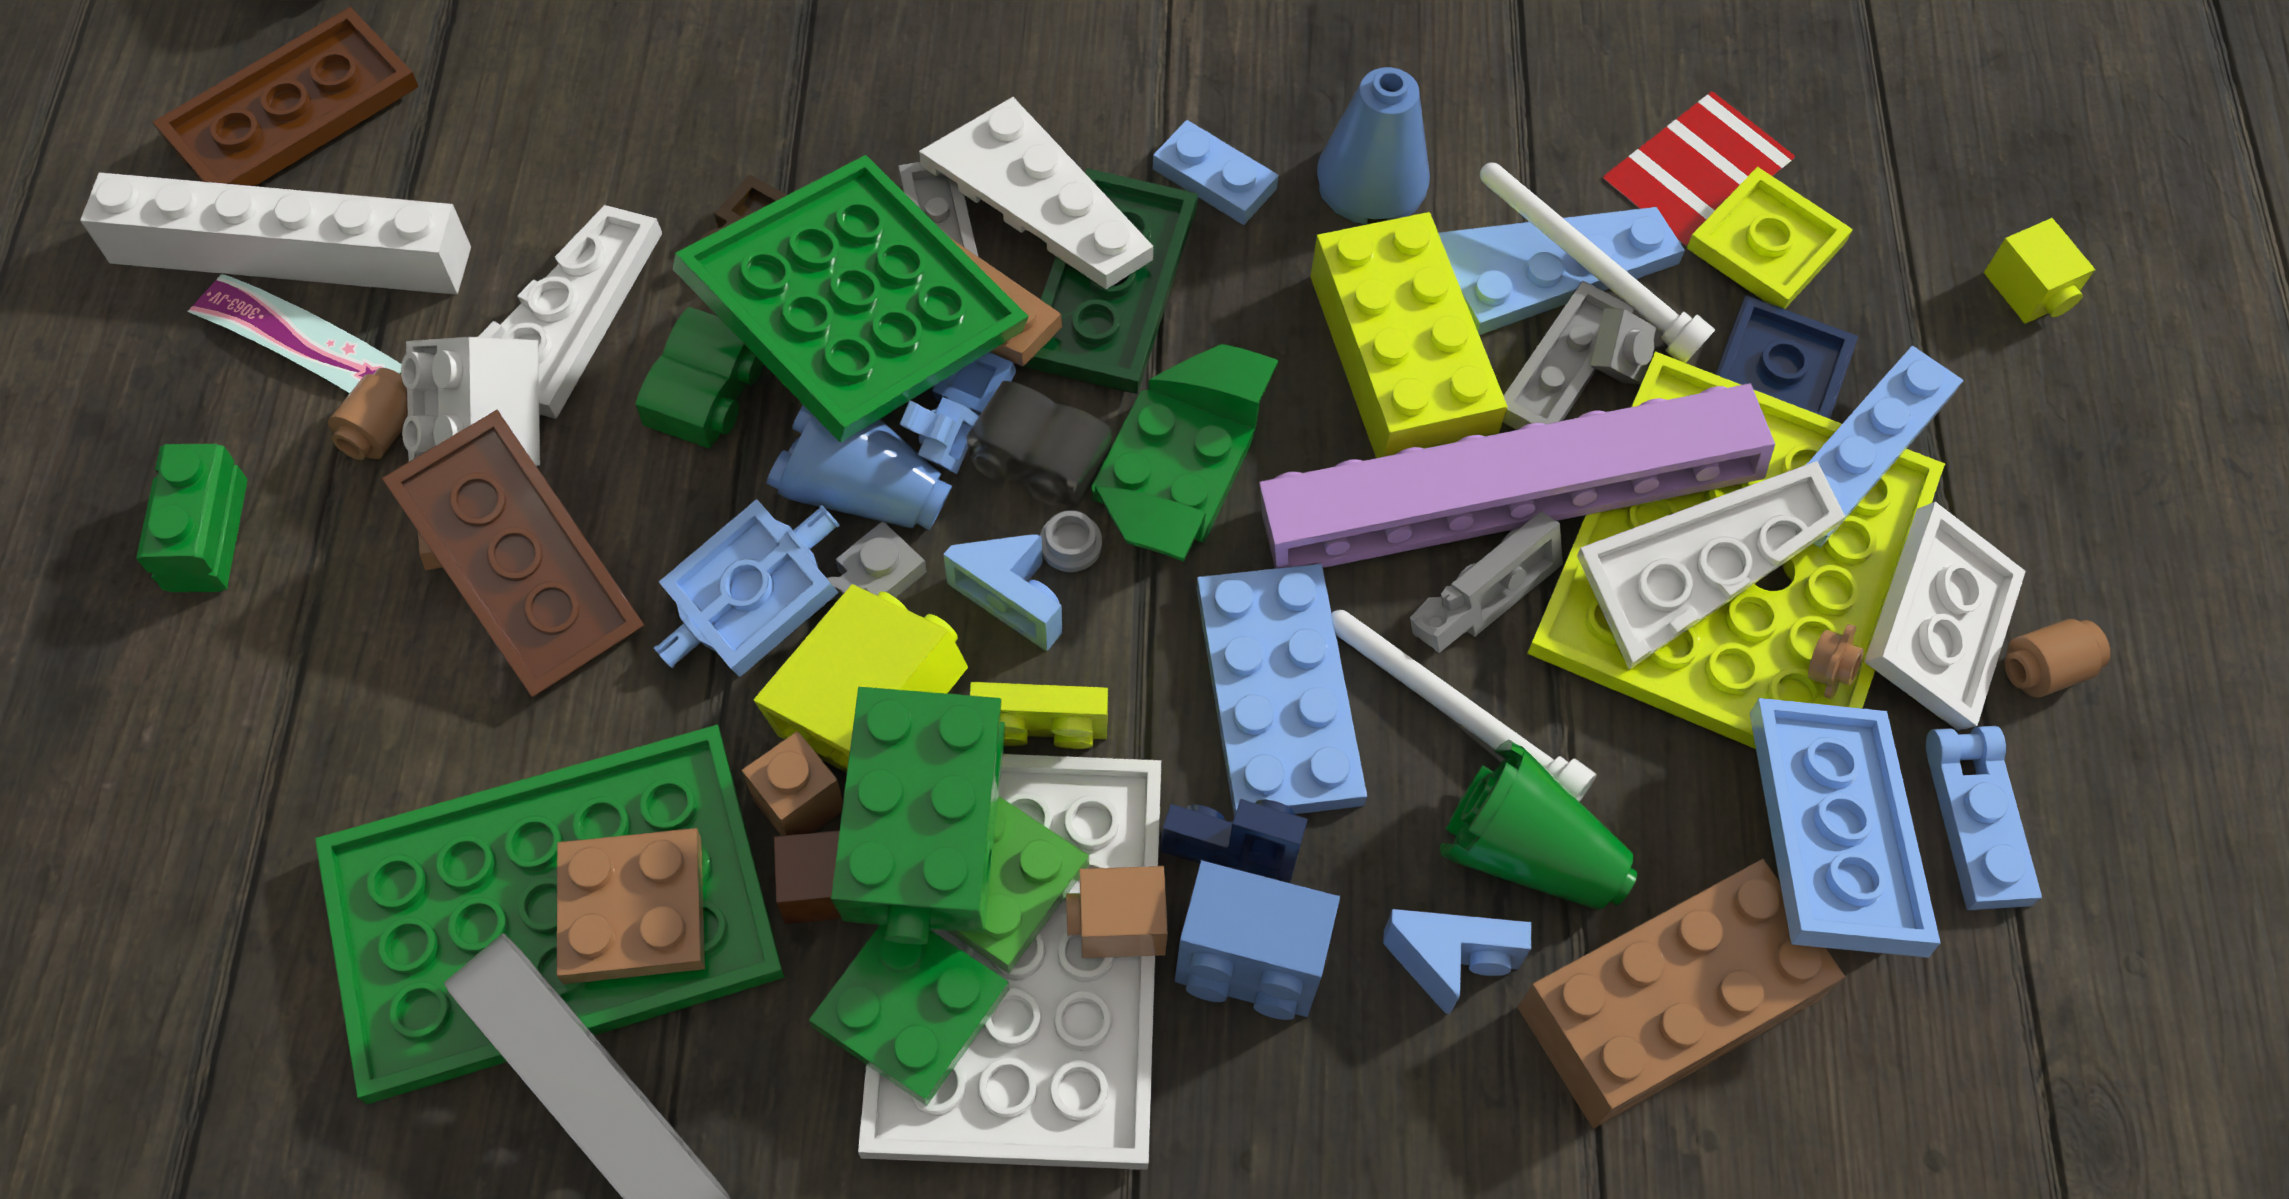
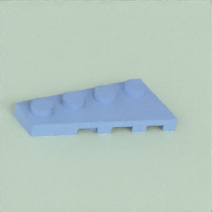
(1521, 272)

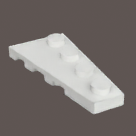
(1041, 190)
(579, 299)

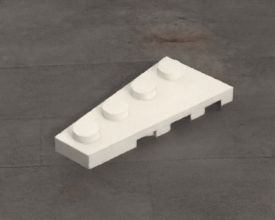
(1692, 562)

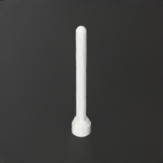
(1680, 333)
(1571, 774)

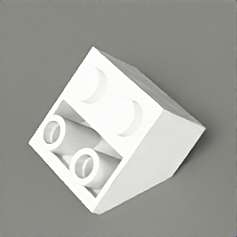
(463, 381)

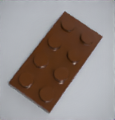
(287, 103)
(513, 553)

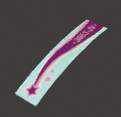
(291, 332)

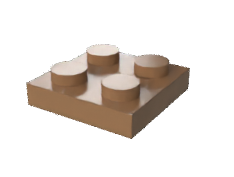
(629, 906)

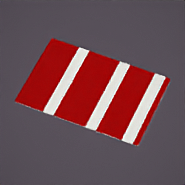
(1696, 164)

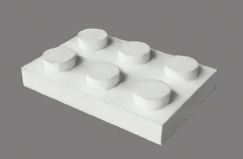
(1945, 617)

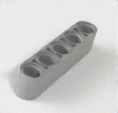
(577, 1078)

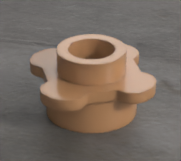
(1835, 660)

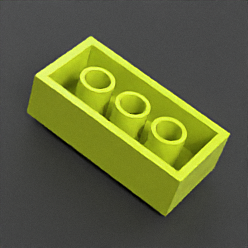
(1405, 335)

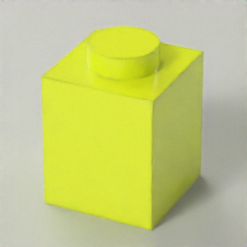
(2039, 271)

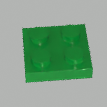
(910, 1010)

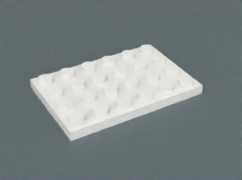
(1070, 1046)

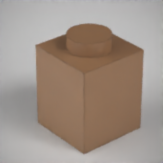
(794, 787)
(1119, 912)

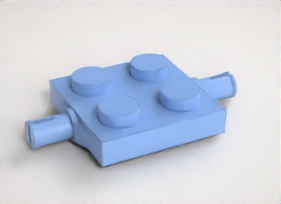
(748, 587)

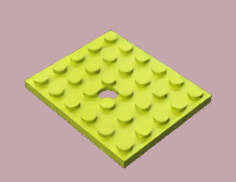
(1761, 637)

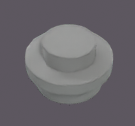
(1071, 541)

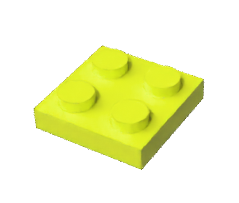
(1769, 239)
(1064, 712)

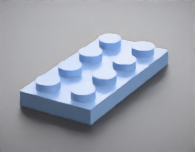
(1280, 689)
(1842, 829)

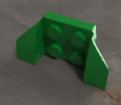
(1183, 449)

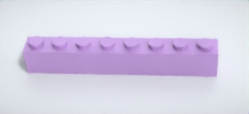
(1511, 476)

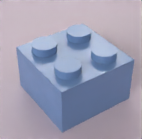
(1255, 941)

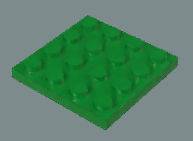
(850, 296)

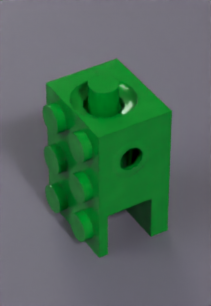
(919, 812)

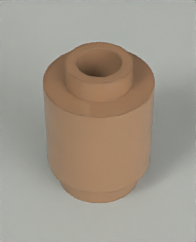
(370, 415)
(2056, 657)

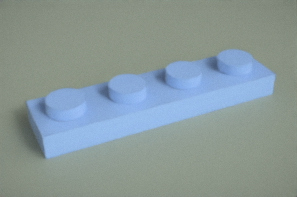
(1883, 427)

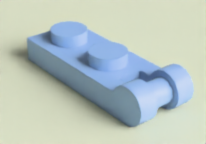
(1982, 819)

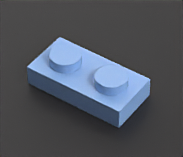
(1215, 172)

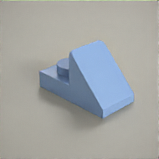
(997, 580)
(1437, 944)

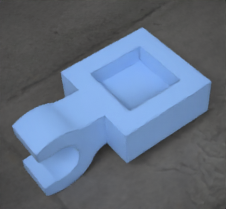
(941, 432)

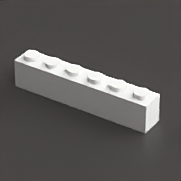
(277, 233)

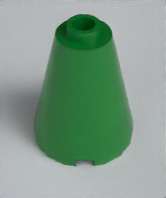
(1537, 834)

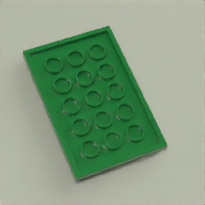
(445, 880)

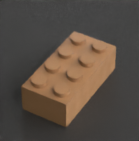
(1675, 993)

